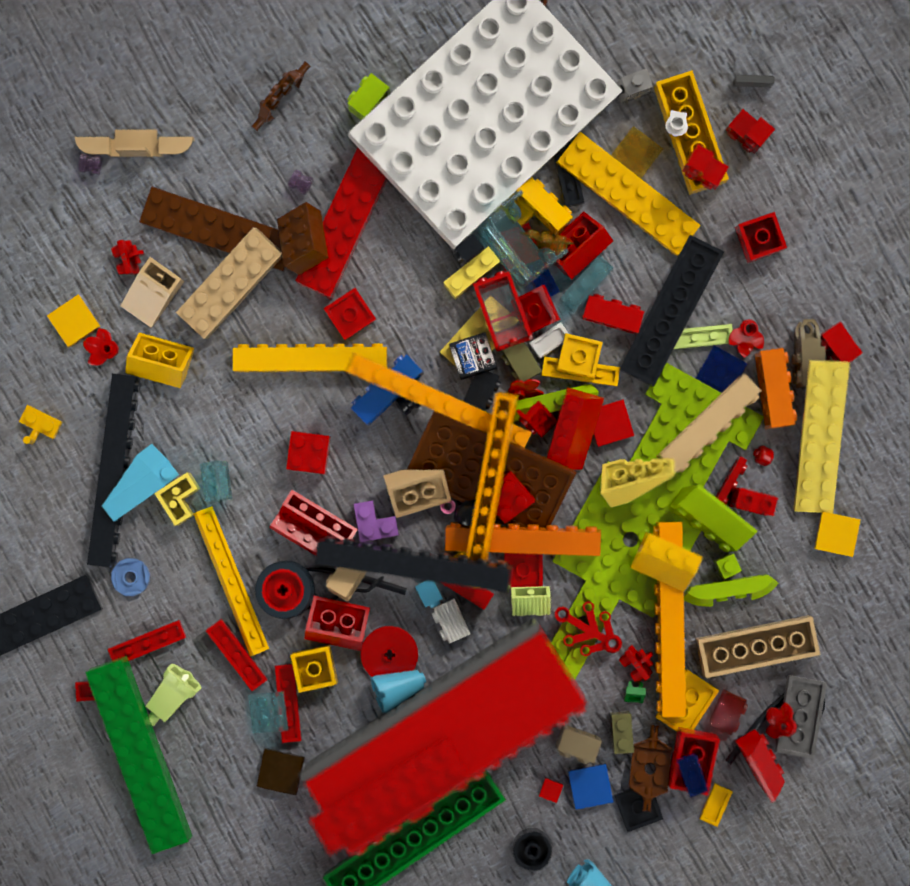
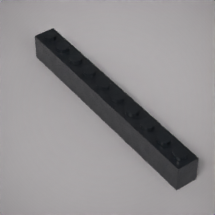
(112, 466)
(413, 564)

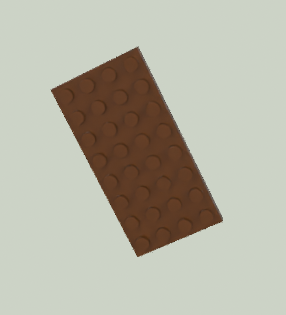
(461, 453)

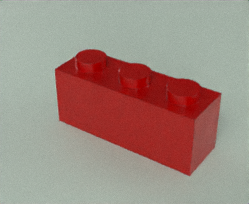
(613, 314)

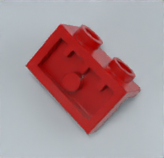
(537, 419)

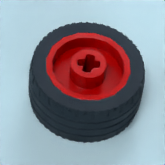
(270, 589)

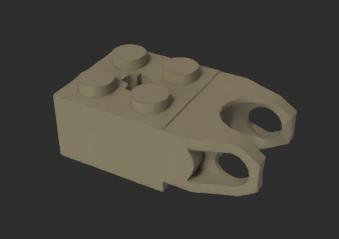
(806, 348)

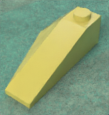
(628, 480)

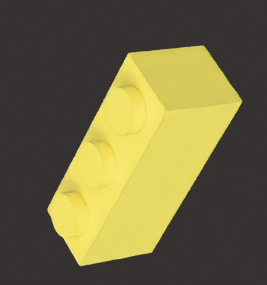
(471, 272)

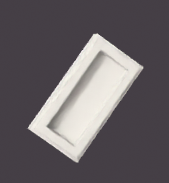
(549, 340)

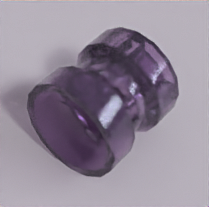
(90, 164)
(300, 182)

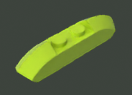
(551, 401)
(755, 586)

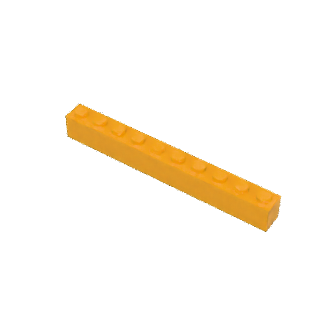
(428, 396)
(492, 476)
(670, 635)

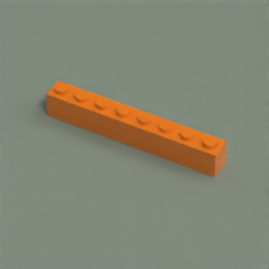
(530, 539)

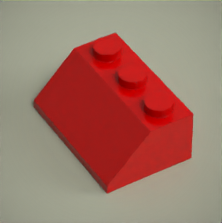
(588, 241)
(337, 623)
(762, 763)

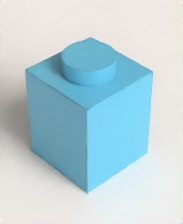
(429, 593)

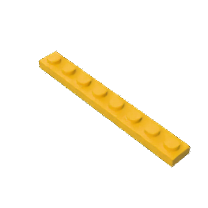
(231, 581)

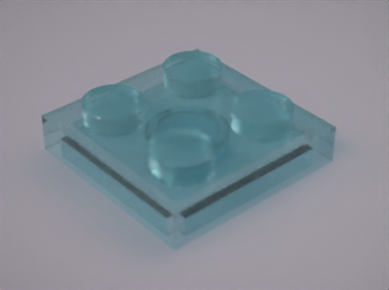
(268, 712)

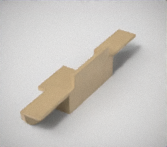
(134, 144)

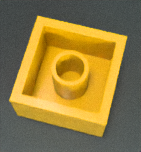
(314, 668)

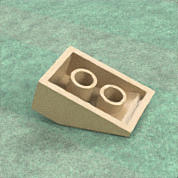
(416, 490)

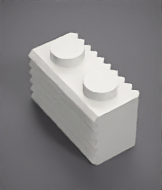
(451, 621)

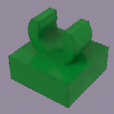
(635, 694)

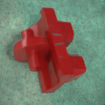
(129, 255)
(640, 661)

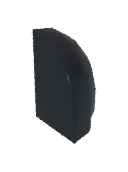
(465, 512)

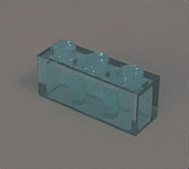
(586, 283)

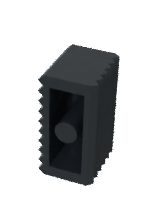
(467, 250)

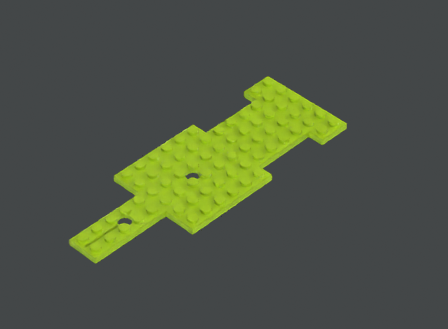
(610, 575)

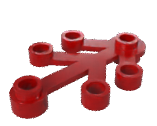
(591, 630)

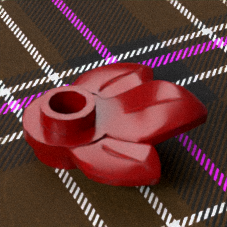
(746, 340)
(98, 347)
(525, 388)
(780, 721)

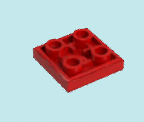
(613, 424)

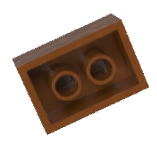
(302, 238)

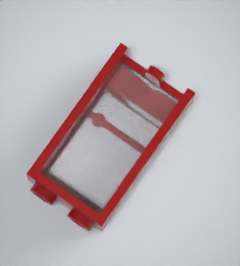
(502, 310)

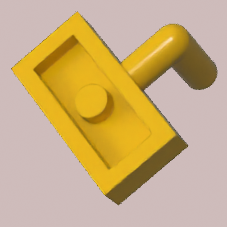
(40, 423)

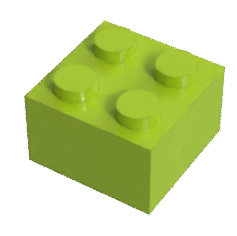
(368, 96)

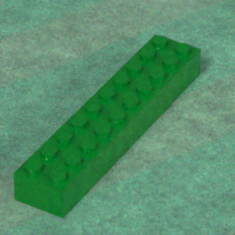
(139, 754)
(418, 838)

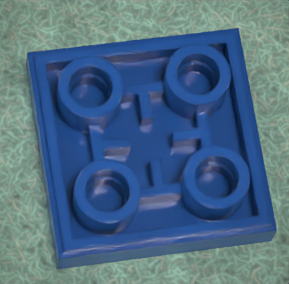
(590, 786)

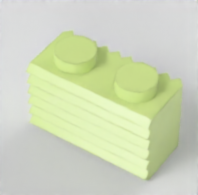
(531, 601)

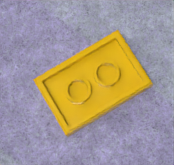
(698, 698)

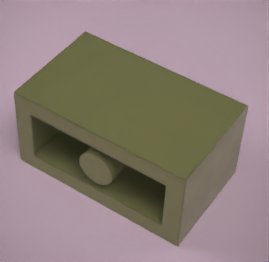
(521, 362)
(621, 732)

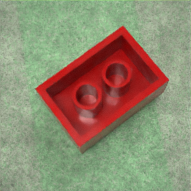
(705, 747)

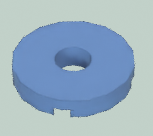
(119, 580)

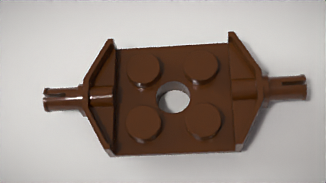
(276, 93)
(654, 752)

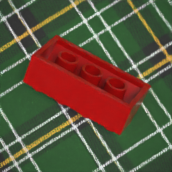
(574, 428)

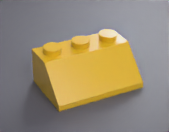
(545, 206)
(159, 360)
(666, 562)

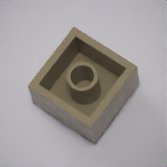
(578, 744)

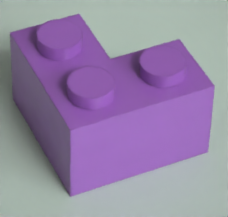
(371, 527)

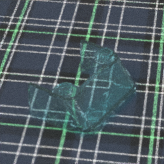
(514, 250)

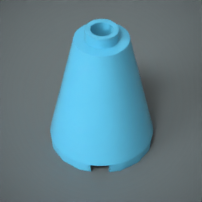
(396, 688)
(587, 876)

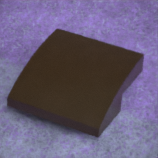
(280, 771)

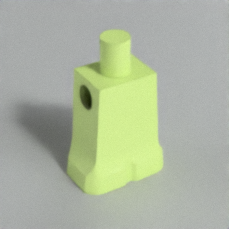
(172, 692)

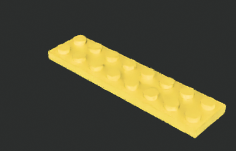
(821, 436)

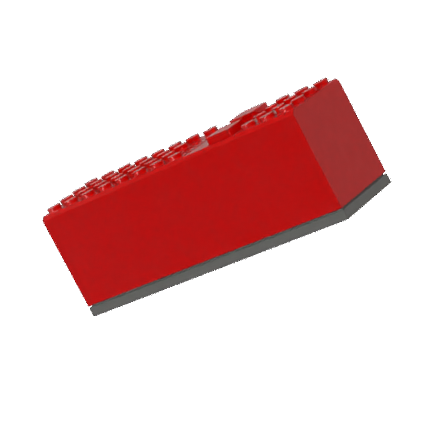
(482, 706)

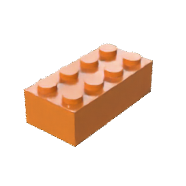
(774, 387)

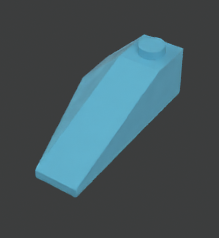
(142, 479)

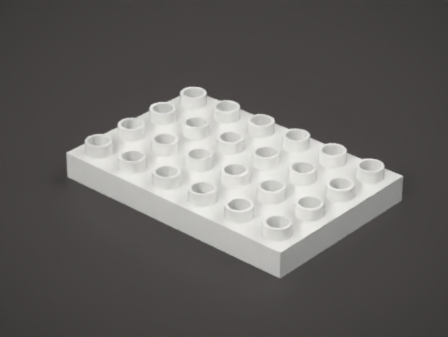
(484, 114)

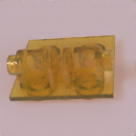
(546, 240)

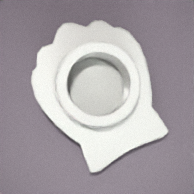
(677, 123)

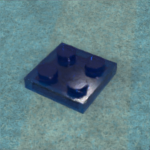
(720, 369)

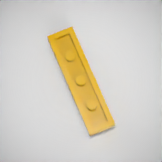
(604, 374)

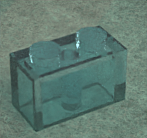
(216, 481)

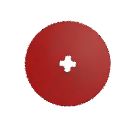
(386, 639)

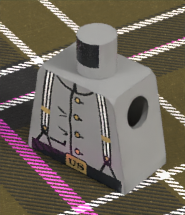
(635, 86)

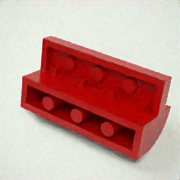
(308, 523)

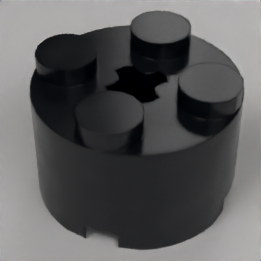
(527, 859)

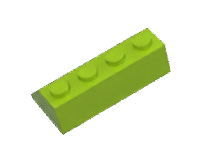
(712, 518)

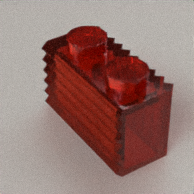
(728, 712)

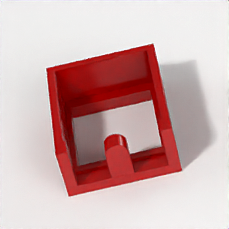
(753, 501)

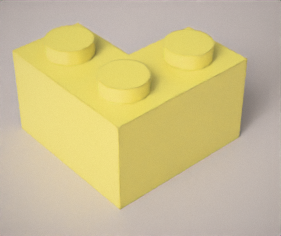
(173, 498)

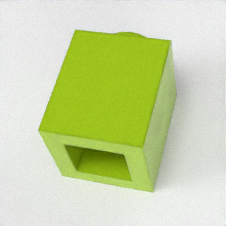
(727, 566)

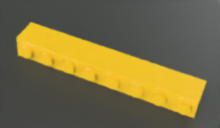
(302, 357)

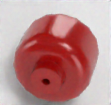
(763, 455)

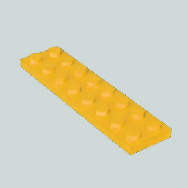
(628, 193)

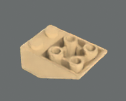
(151, 292)

